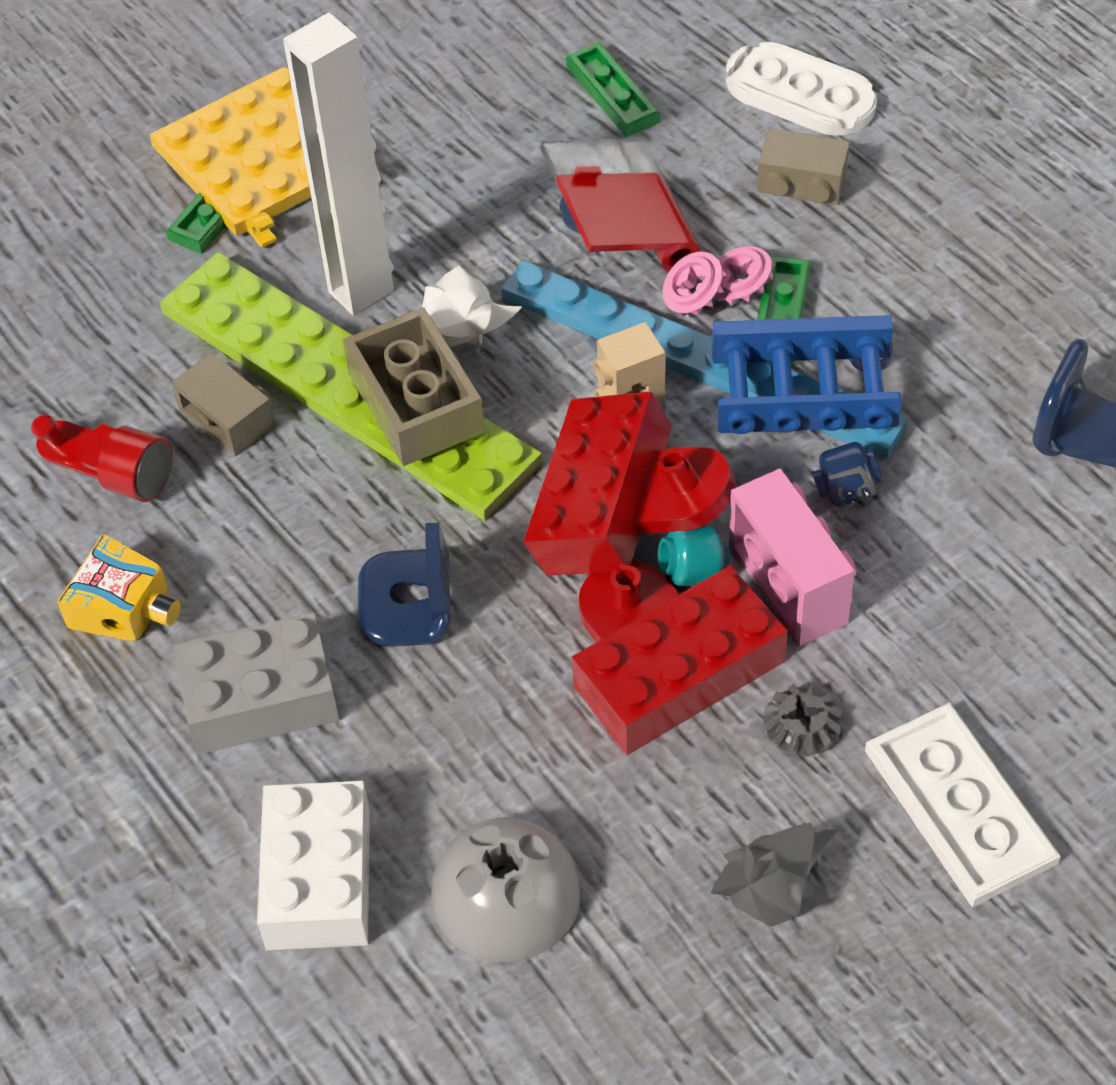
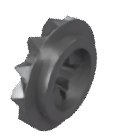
(790, 734)

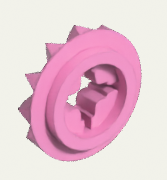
(744, 262)
(684, 277)

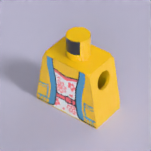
(117, 593)

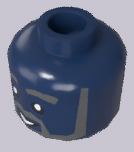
(847, 474)

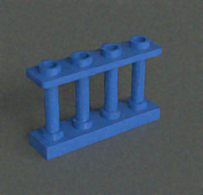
(804, 340)

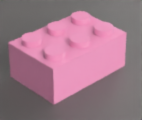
(791, 556)

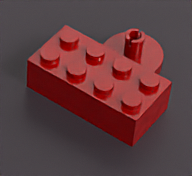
(619, 482)
(667, 651)

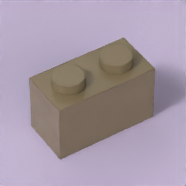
(803, 166)
(224, 403)

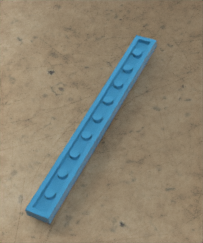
(684, 348)

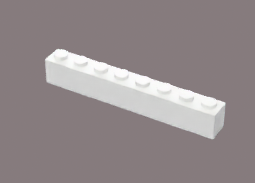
(340, 160)

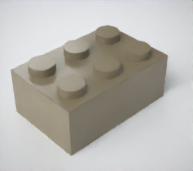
(414, 386)

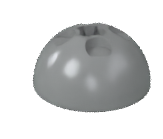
(517, 908)

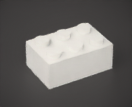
(314, 866)

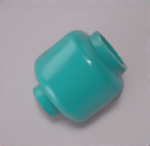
(693, 555)

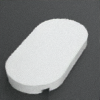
(801, 88)

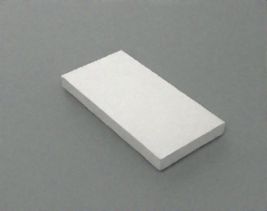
(962, 804)

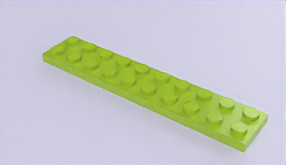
(308, 362)

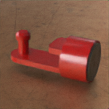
(120, 458)

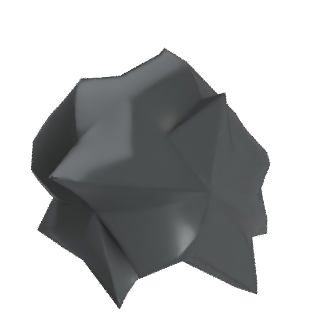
(772, 872)

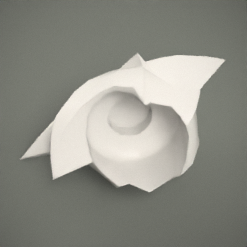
(464, 308)

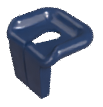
(1074, 419)
(412, 623)

